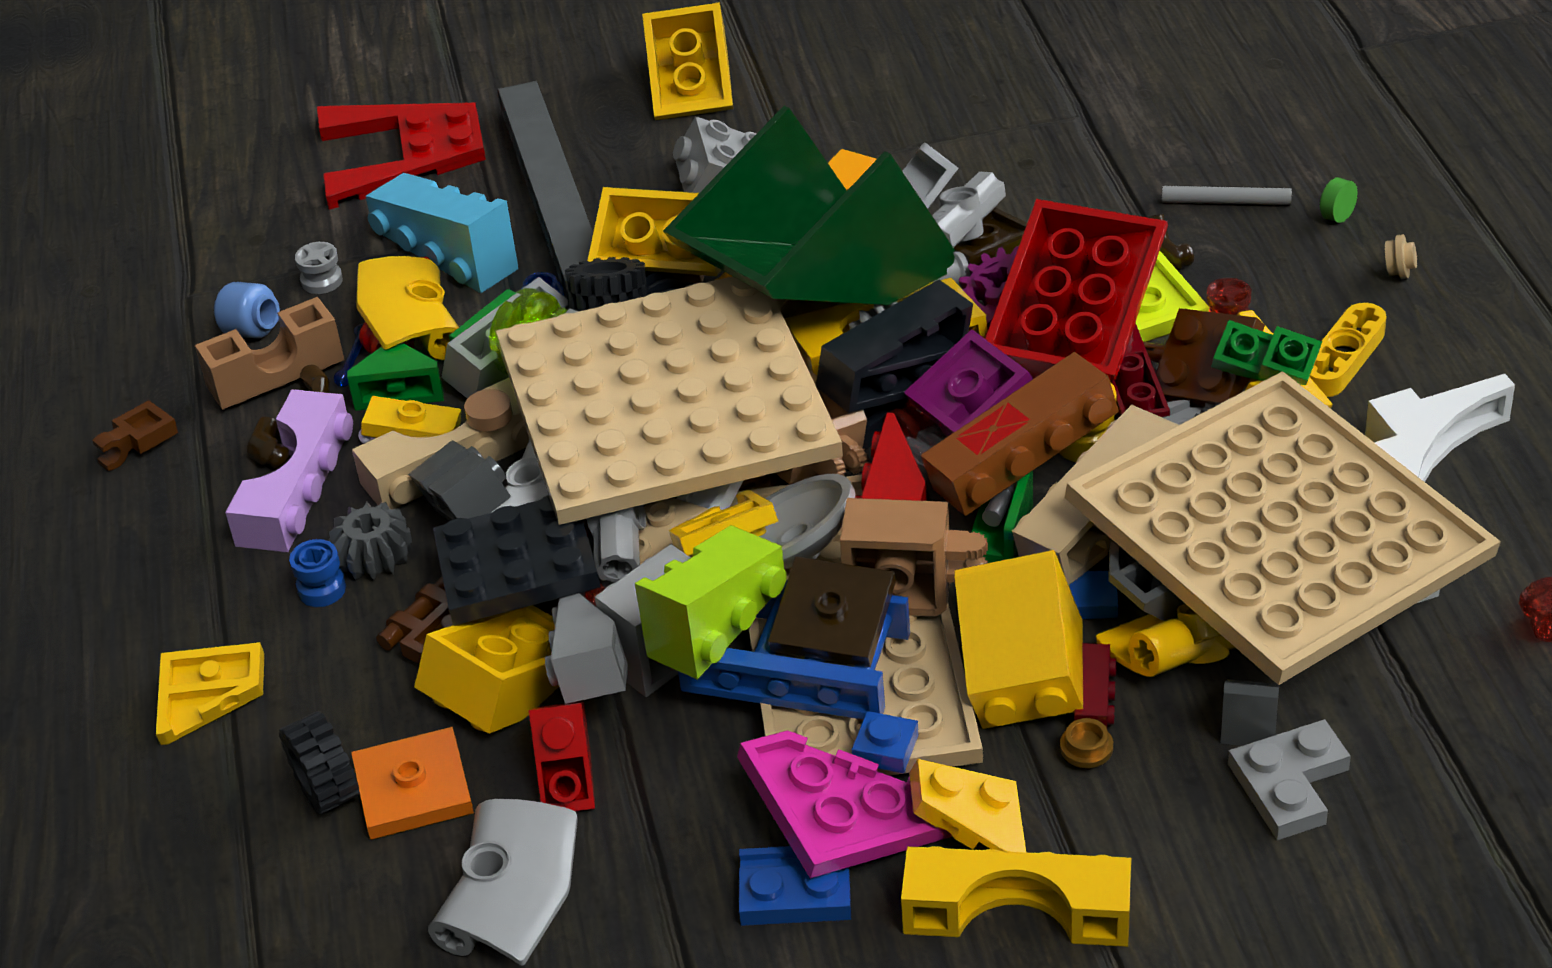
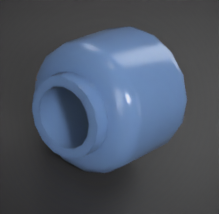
(247, 308)

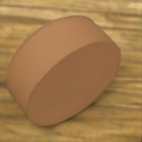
(488, 410)

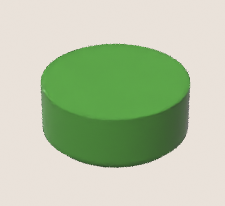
(1338, 199)

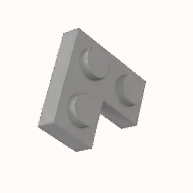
(1280, 771)

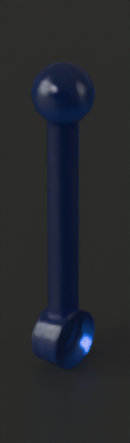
(340, 376)

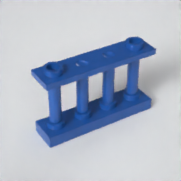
(805, 682)

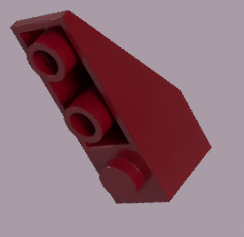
(1137, 380)

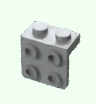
(706, 151)

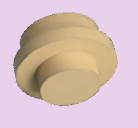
(1400, 256)

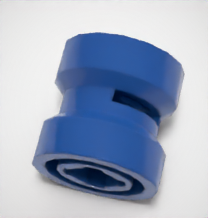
(317, 565)

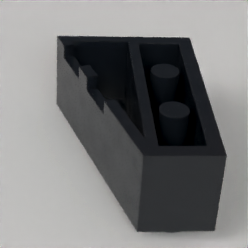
(893, 348)

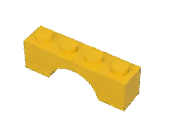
(953, 886)

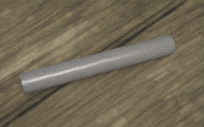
(1226, 195)

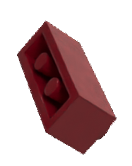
(1096, 685)

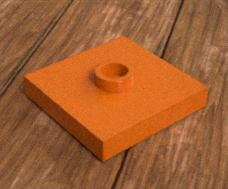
(411, 783)

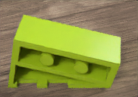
(708, 599)

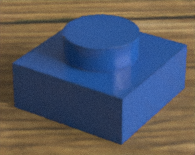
(886, 740)

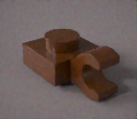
(136, 429)

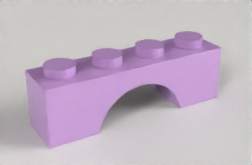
(274, 507)

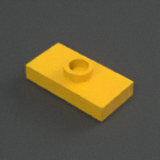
(408, 418)

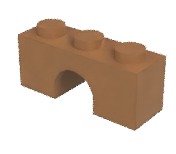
(238, 373)

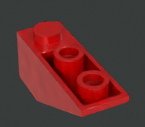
(893, 467)

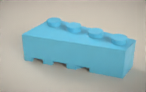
(456, 231)

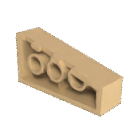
(1061, 526)

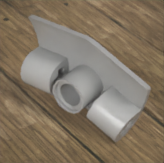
(510, 879)

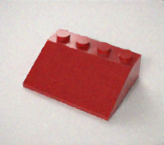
(1075, 286)

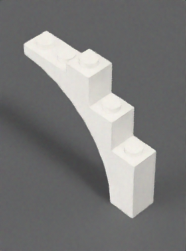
(1428, 428)

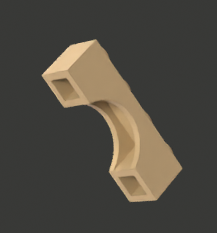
(388, 460)

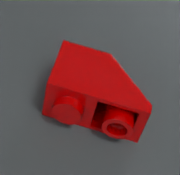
(563, 755)

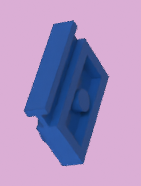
(779, 890)

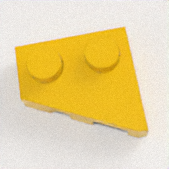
(749, 514)
(205, 686)
(968, 805)

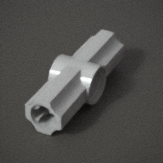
(967, 206)
(617, 541)

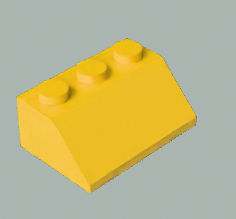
(633, 225)

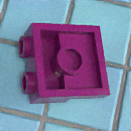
(966, 383)

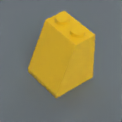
(1020, 639)

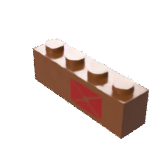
(1020, 433)

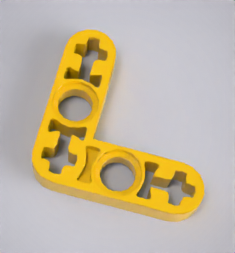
(1345, 333)

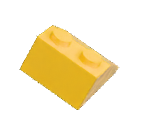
(687, 61)
(489, 667)

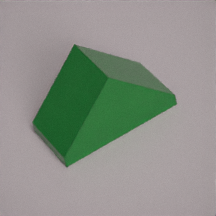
(395, 374)

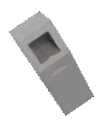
(585, 651)

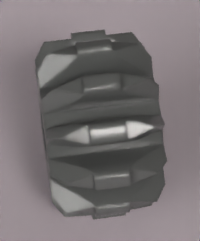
(371, 540)

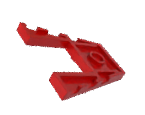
(431, 138)

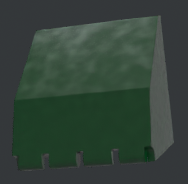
(799, 235)

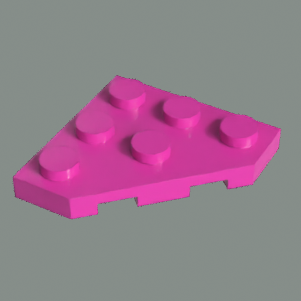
(831, 805)

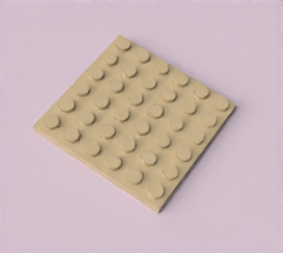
(664, 397)
(1281, 525)

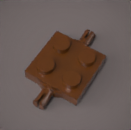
(1188, 357)

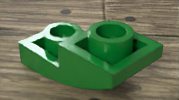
(1263, 355)

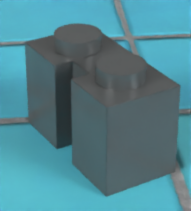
(460, 482)

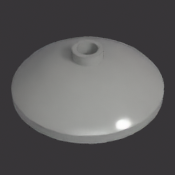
(808, 515)

